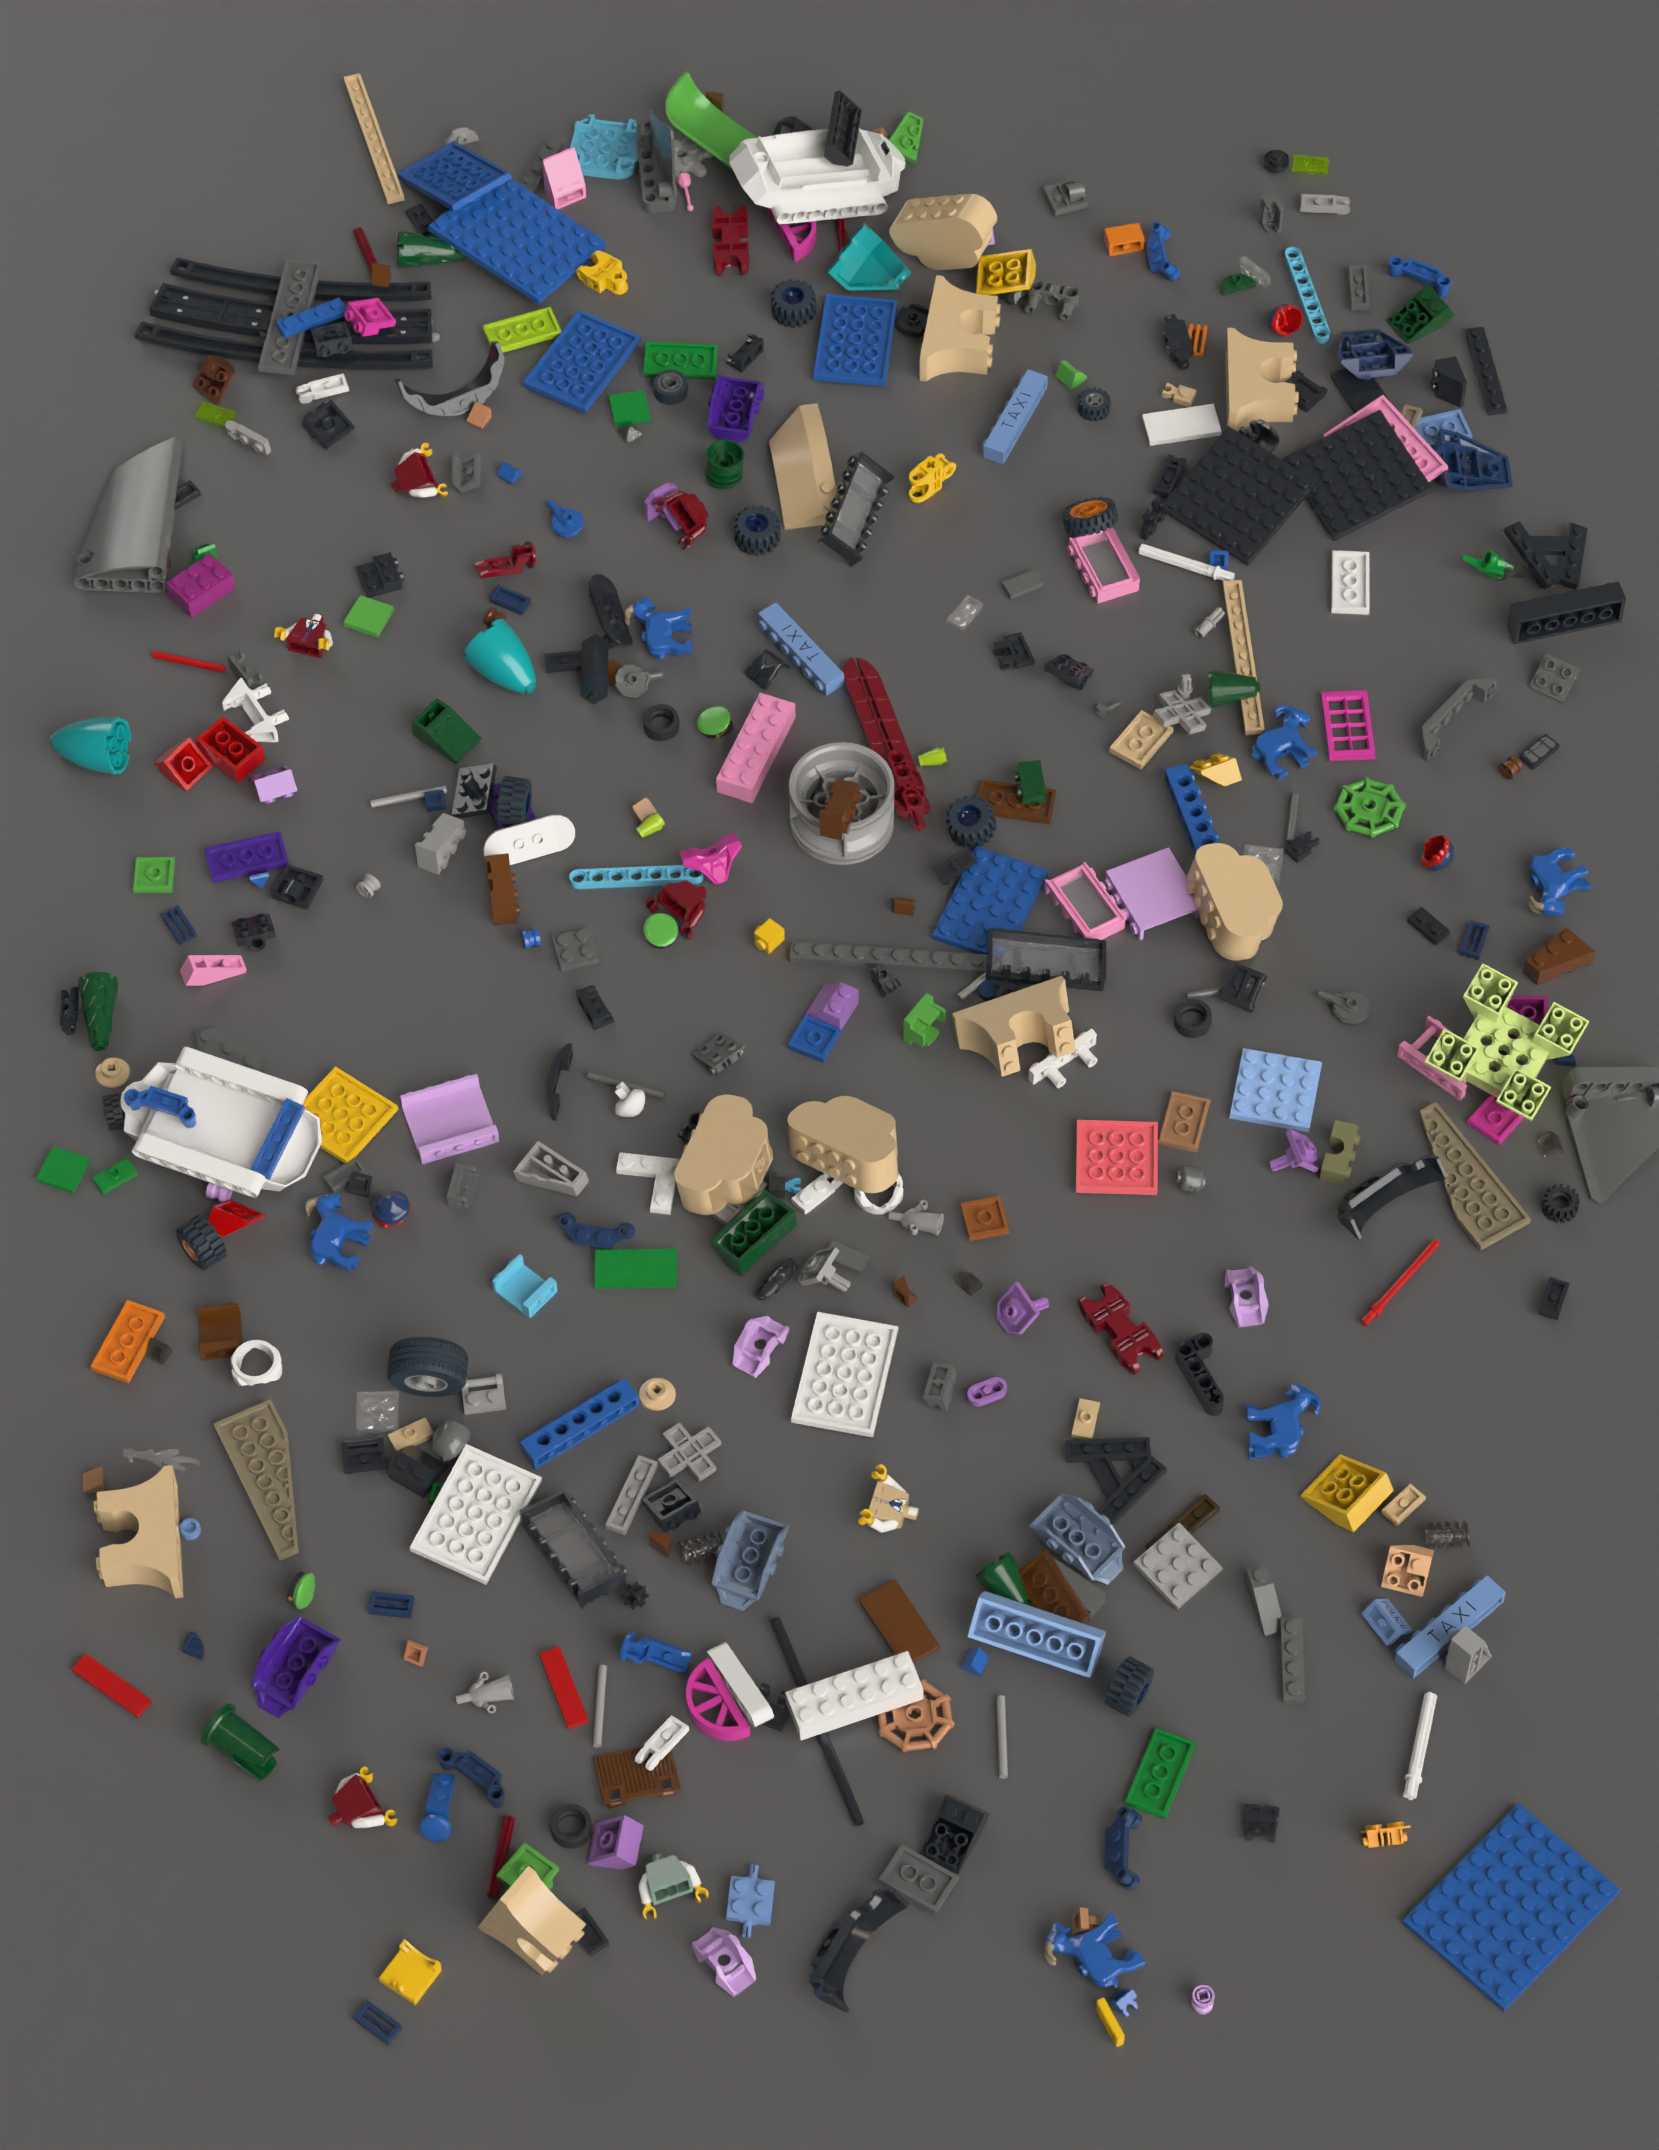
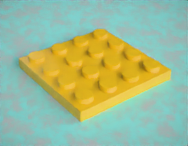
(347, 1113)

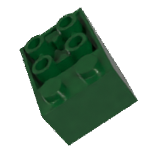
(1421, 315)
(445, 731)

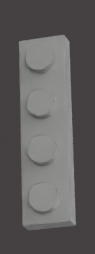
(631, 1495)

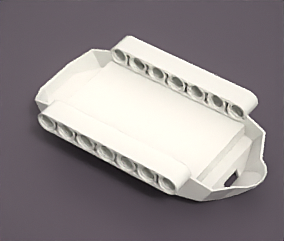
(803, 186)
(232, 1122)

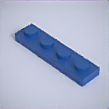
(311, 318)
(278, 1138)

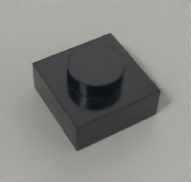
(359, 1184)

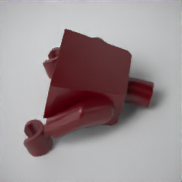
(688, 512)
(683, 901)

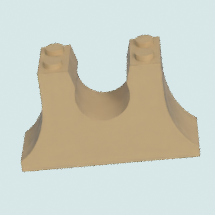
(950, 329)
(1250, 379)
(1016, 1019)
(155, 1551)
(533, 1923)

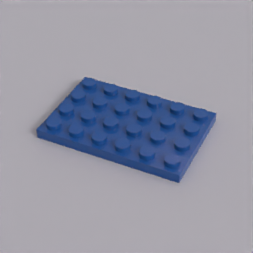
(454, 176)
(855, 340)
(582, 361)
(988, 896)

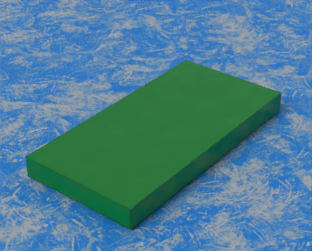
(691, 359)
(636, 1268)
(1160, 1773)

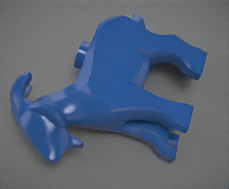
(1284, 740)
(1284, 1423)

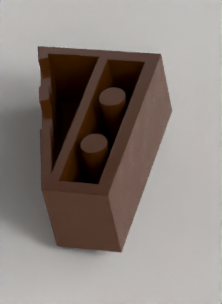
(839, 809)
(1558, 956)

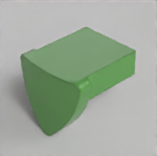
(1069, 375)

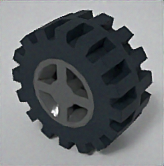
(1094, 404)

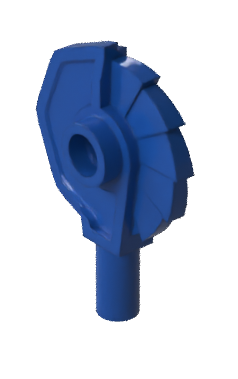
(565, 521)

